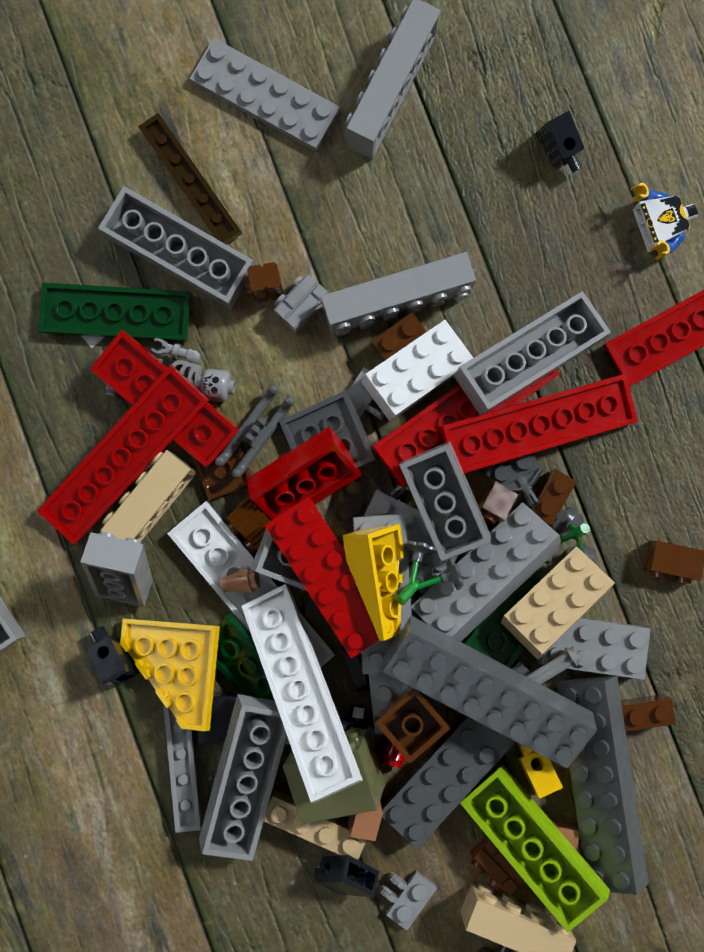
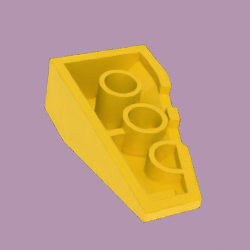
(374, 563)

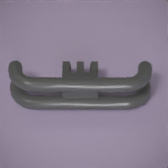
(254, 432)

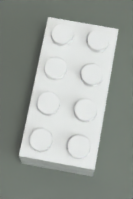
(416, 370)

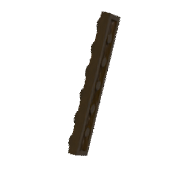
(189, 179)
(347, 507)

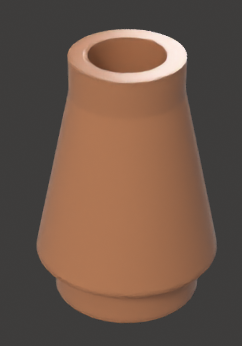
(241, 581)

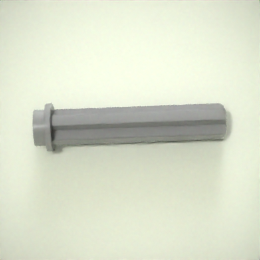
(555, 666)

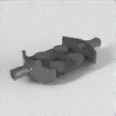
(518, 476)

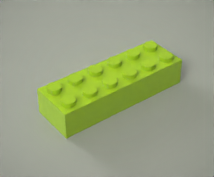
(536, 848)

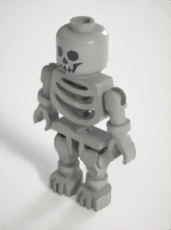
(213, 383)

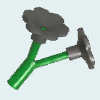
(570, 527)
(422, 576)

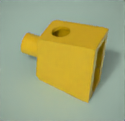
(542, 779)

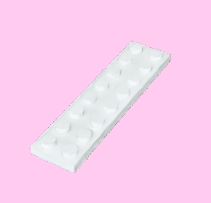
(218, 554)
(301, 694)

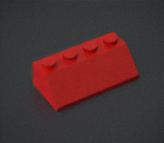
(310, 470)

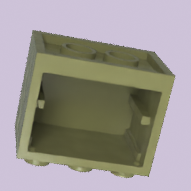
(350, 801)

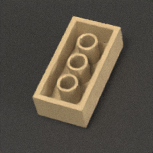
(150, 498)
(557, 602)
(513, 923)

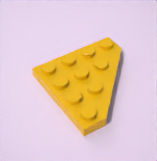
(178, 664)

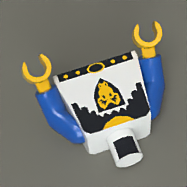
(661, 219)

